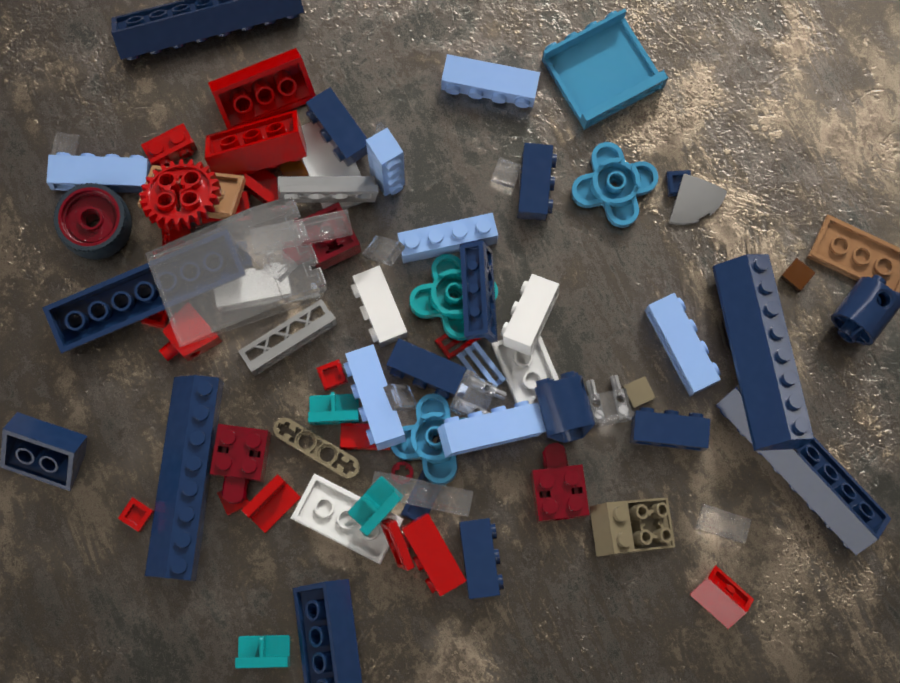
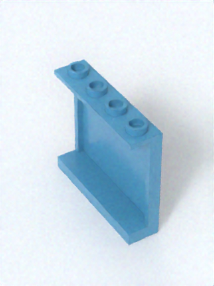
(602, 69)

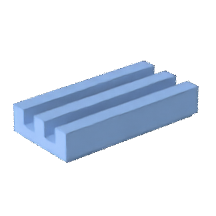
(468, 351)

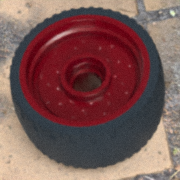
(80, 208)

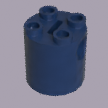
(866, 310)
(565, 407)

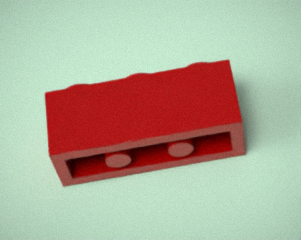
(432, 555)

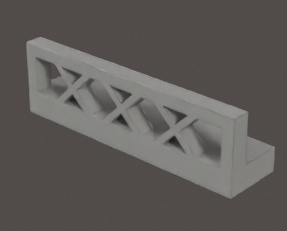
(328, 189)
(291, 342)

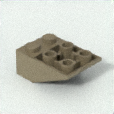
(632, 526)

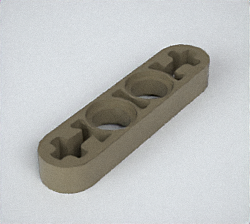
(315, 450)

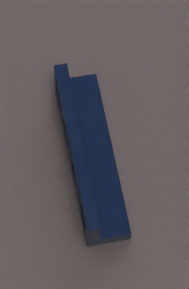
(478, 291)

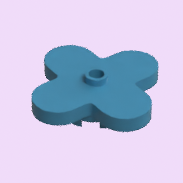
(609, 168)
(419, 444)

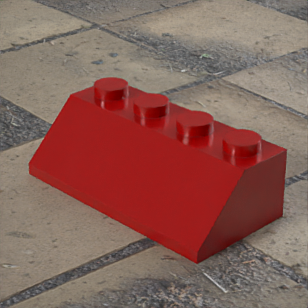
(263, 89)
(256, 145)

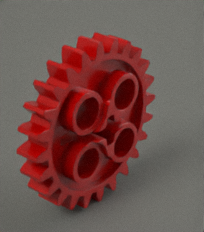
(197, 196)

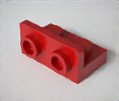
(170, 146)

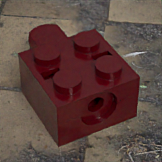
(334, 250)
(238, 459)
(561, 487)

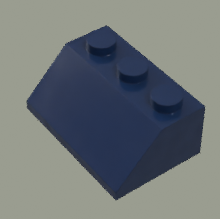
(42, 451)

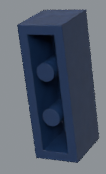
(337, 127)
(536, 182)
(425, 369)
(670, 429)
(480, 558)

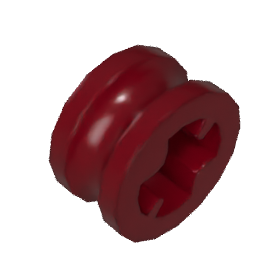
(396, 468)

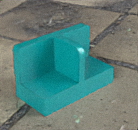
(333, 409)
(375, 505)
(263, 651)

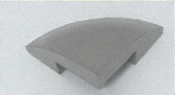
(695, 200)

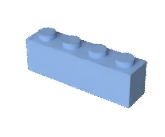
(489, 81)
(386, 162)
(113, 171)
(447, 237)
(682, 344)
(369, 383)
(491, 429)

